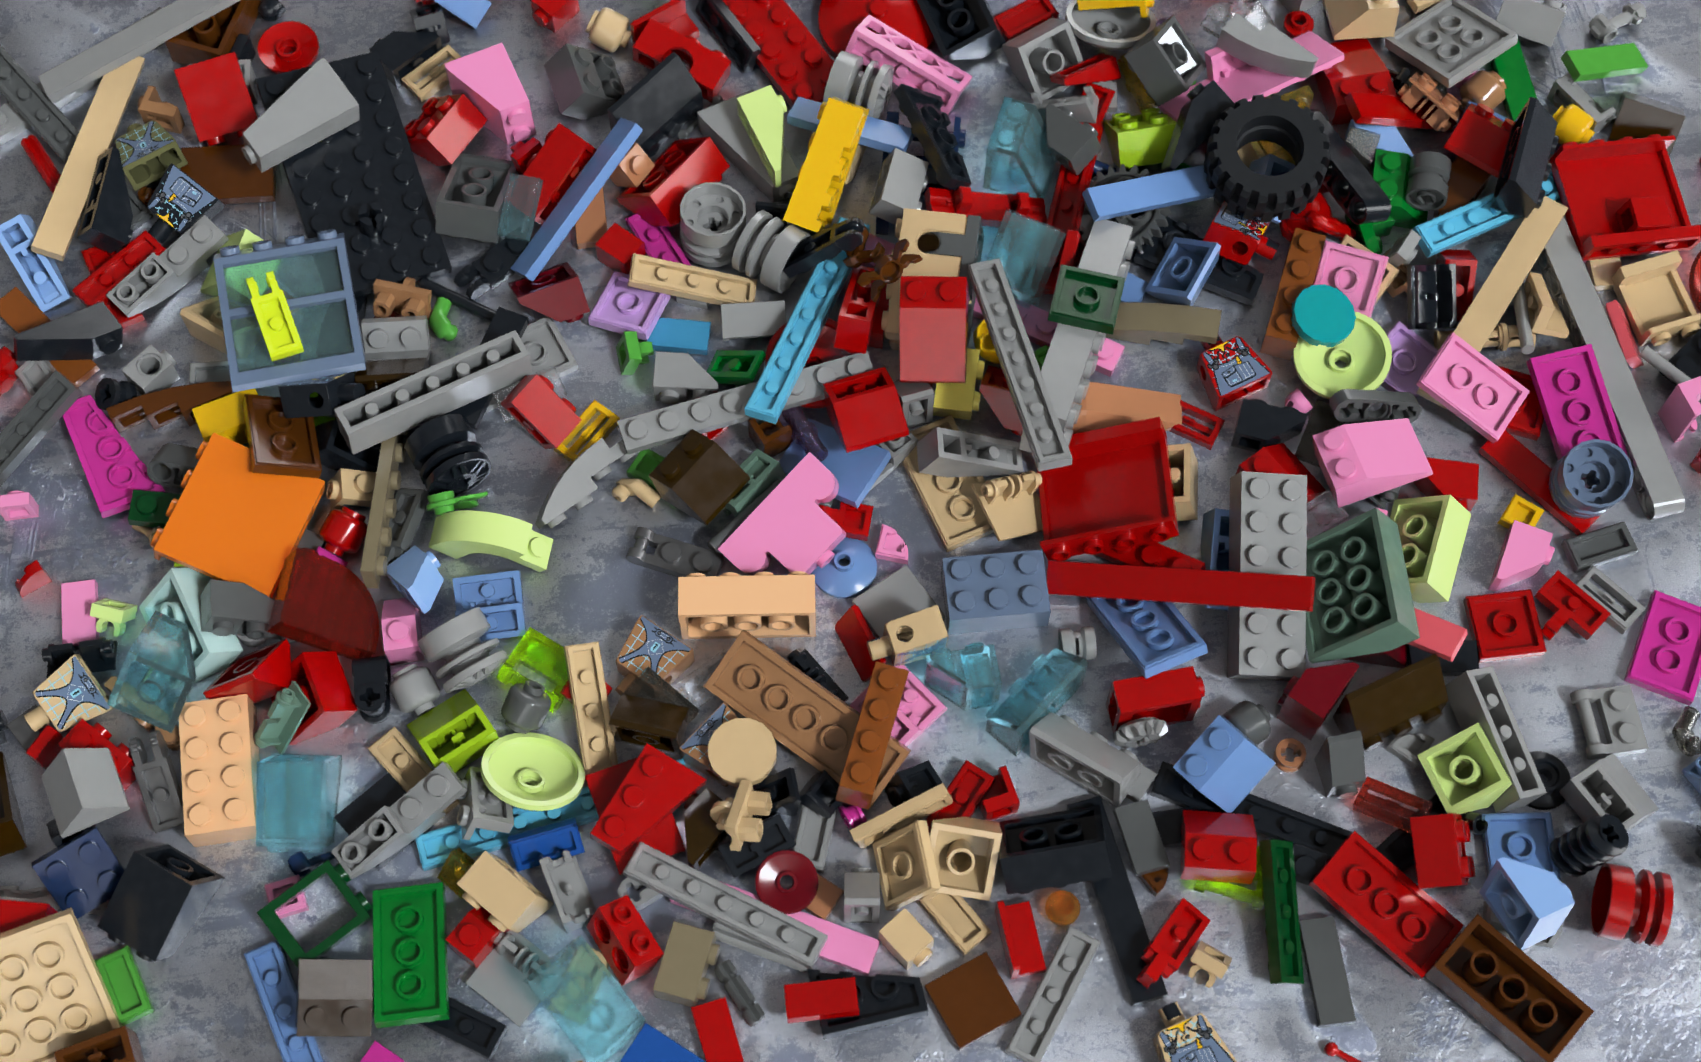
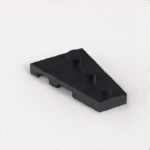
(880, 1001)

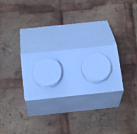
(1526, 901)

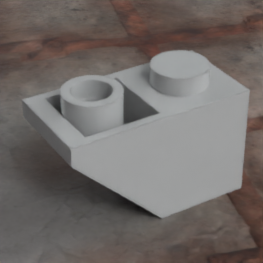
(680, 378)

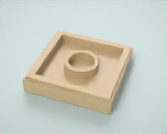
(906, 865)

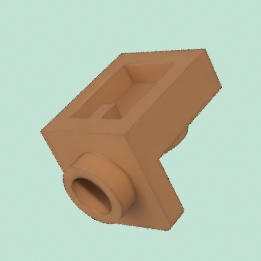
(164, 113)

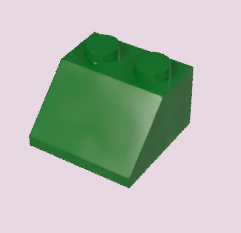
(1391, 174)

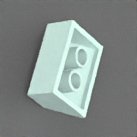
(179, 598)

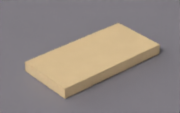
(948, 500)

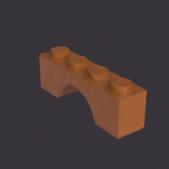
(1296, 276)
(872, 735)

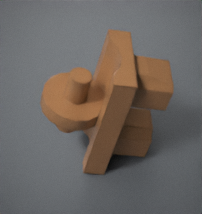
(402, 298)

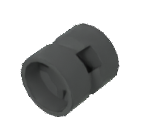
(1428, 181)

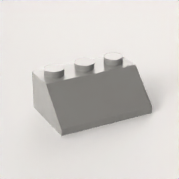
(1084, 757)

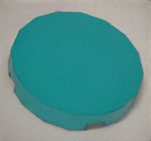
(1323, 315)

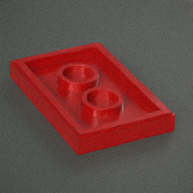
(663, 837)

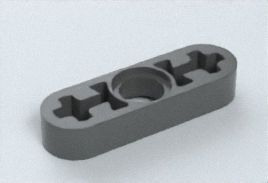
(1346, 401)

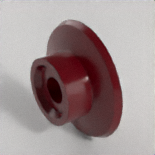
(803, 886)

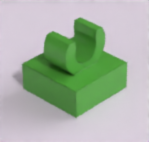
(632, 353)

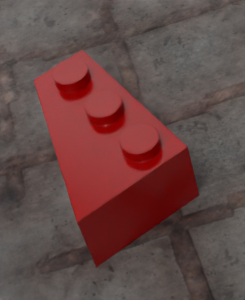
(645, 797)

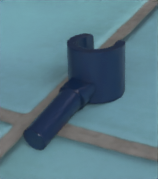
(301, 865)

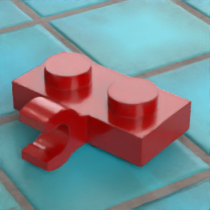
(1571, 607)

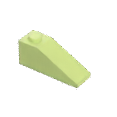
(764, 122)

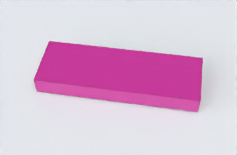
(657, 240)

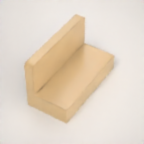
(1543, 311)

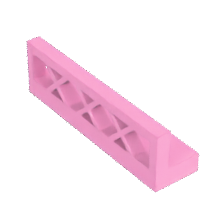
(908, 63)

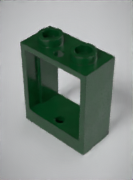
(286, 938)

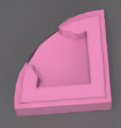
(891, 546)

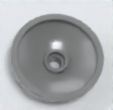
(1110, 26)

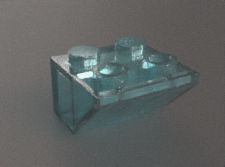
(965, 676)

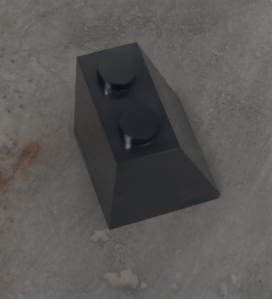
(158, 901)

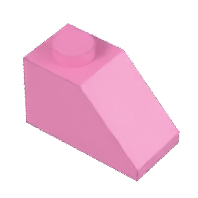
(1521, 555)
(401, 631)

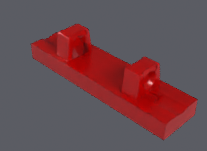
(987, 205)

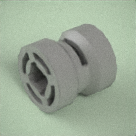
(1078, 642)

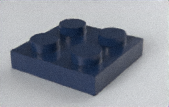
(80, 872)

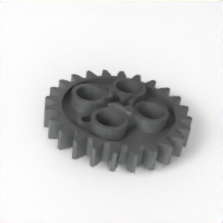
(1143, 227)

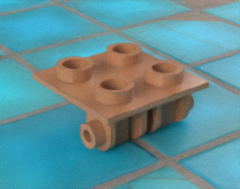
(1425, 86)

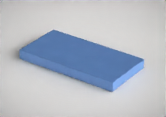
(1149, 633)

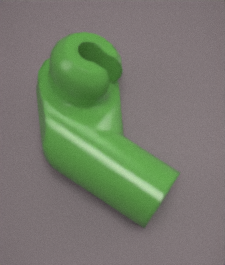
(440, 323)

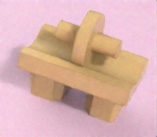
(737, 813)

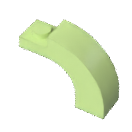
(490, 533)

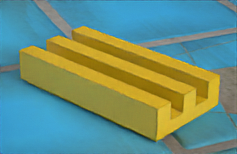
(606, 429)

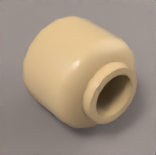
(609, 29)

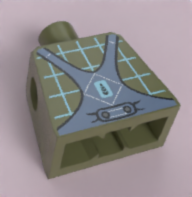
(147, 153)

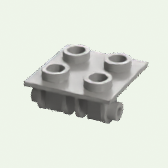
(502, 976)

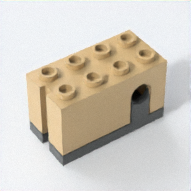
(955, 244)

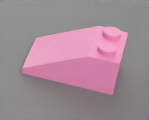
(1369, 458)

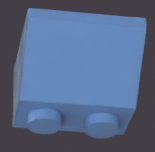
(1224, 764)

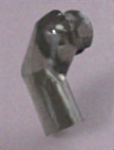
(1683, 732)

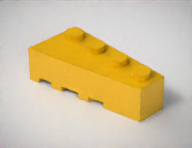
(826, 165)

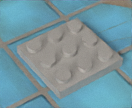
(1451, 41)

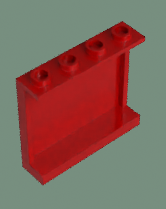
(1602, 177)
(1111, 493)

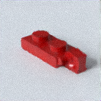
(1172, 942)

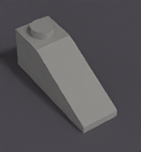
(966, 454)

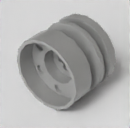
(866, 89)
(711, 223)
(766, 249)
(463, 650)

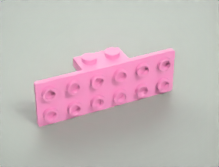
(1244, 80)

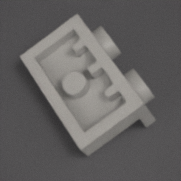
(396, 338)
(481, 807)

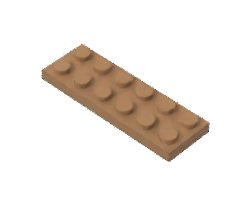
(794, 708)

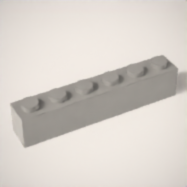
(433, 392)

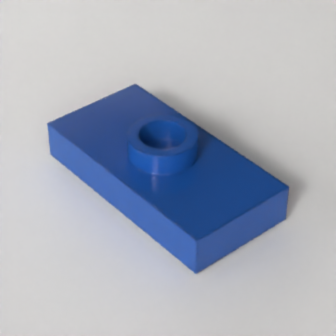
(545, 841)

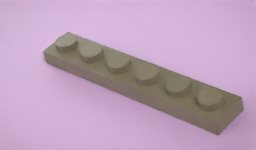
(382, 509)

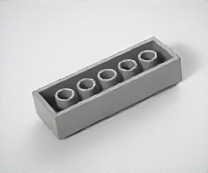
(1267, 538)

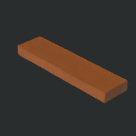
(23, 315)

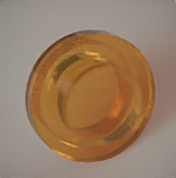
(1062, 908)

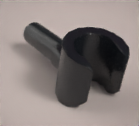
(1400, 78)
(1476, 826)

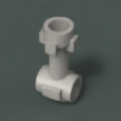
(1607, 30)

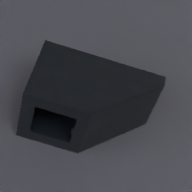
(1265, 425)

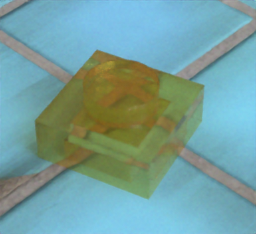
(454, 869)

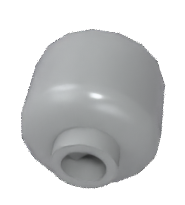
(414, 689)

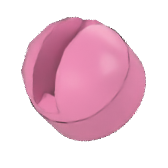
(1298, 401)

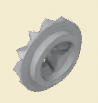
(1140, 732)

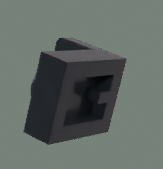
(911, 783)

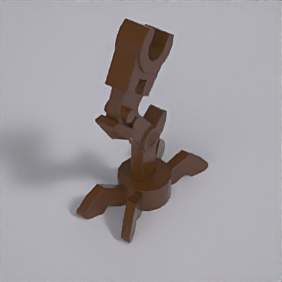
(887, 267)

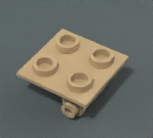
(1011, 504)

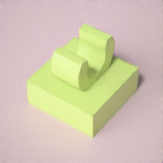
(114, 612)

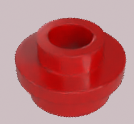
(1292, 28)

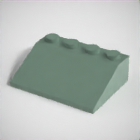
(1359, 590)

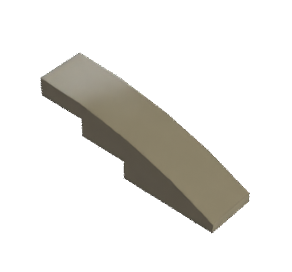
(1165, 323)

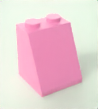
(495, 91)

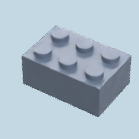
(995, 592)

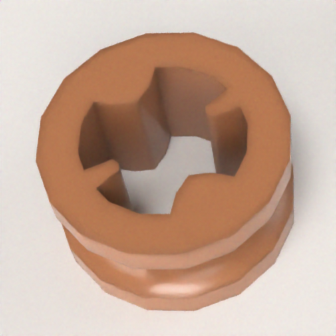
(1298, 748)

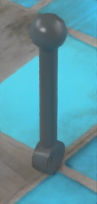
(684, 133)

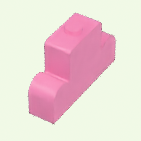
(789, 524)

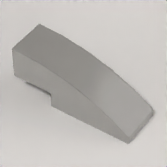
(1266, 48)

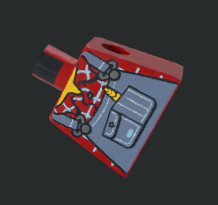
(1240, 236)
(1231, 371)

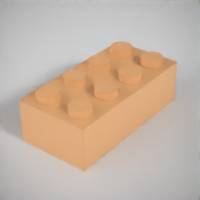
(759, 604)
(219, 769)

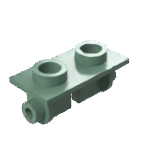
(285, 717)

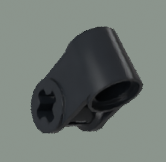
(372, 683)

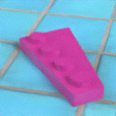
(106, 458)

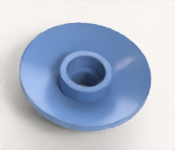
(850, 579)

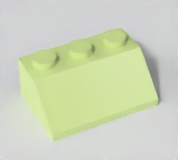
(1432, 543)

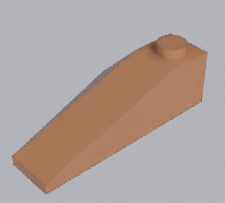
(1117, 405)

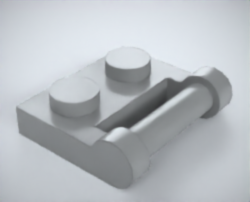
(1618, 718)

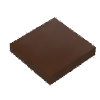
(972, 1001)

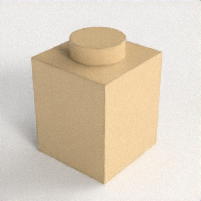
(907, 940)

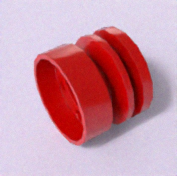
(1632, 904)

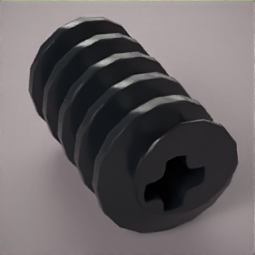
(1589, 845)

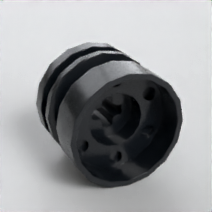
(448, 455)

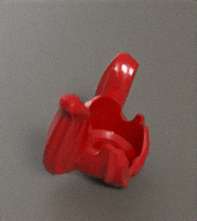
(1316, 218)

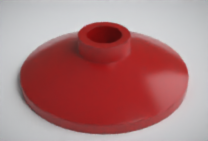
(286, 38)

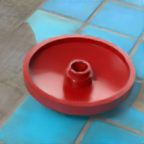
(840, 18)

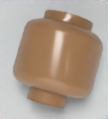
(1483, 88)

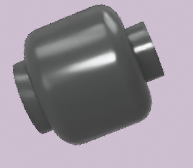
(526, 706)
(1250, 720)

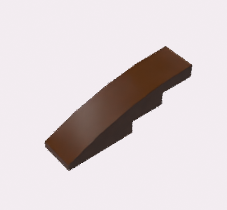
(167, 405)

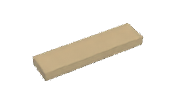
(690, 281)
(590, 706)

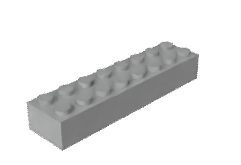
(1072, 348)

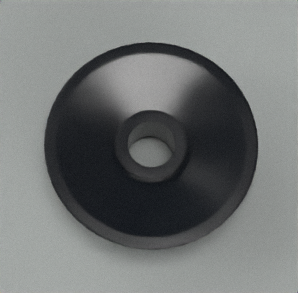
(1557, 778)

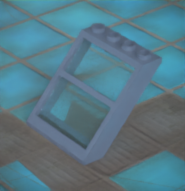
(320, 299)

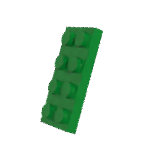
(410, 955)

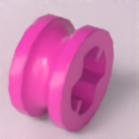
(852, 816)

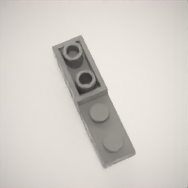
(170, 271)
(576, 484)
(401, 823)

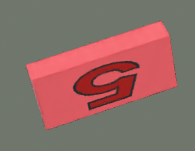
(1624, 334)

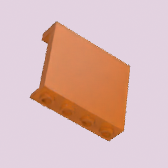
(236, 520)

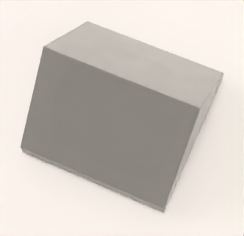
(83, 789)

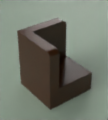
(770, 437)

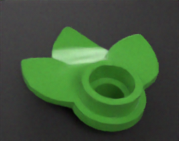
(446, 502)

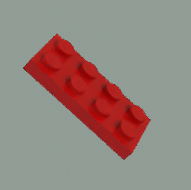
(1386, 905)

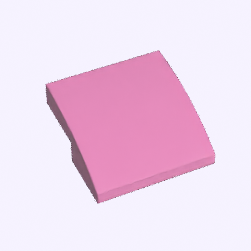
(916, 711)

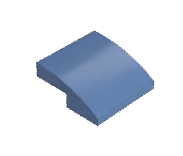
(499, 599)

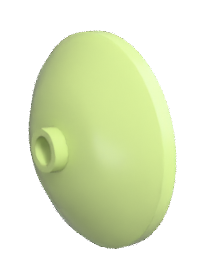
(1364, 351)
(532, 771)

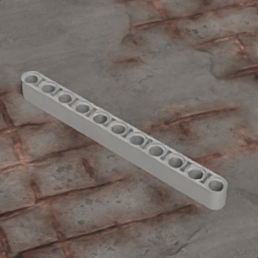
(1588, 324)

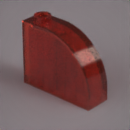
(324, 606)

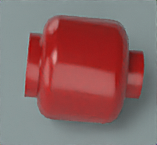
(343, 531)

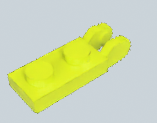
(275, 319)

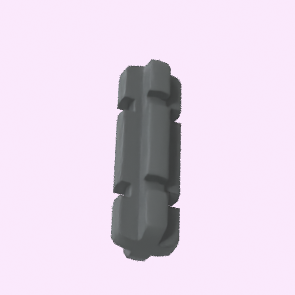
(739, 993)

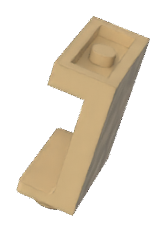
(1656, 300)

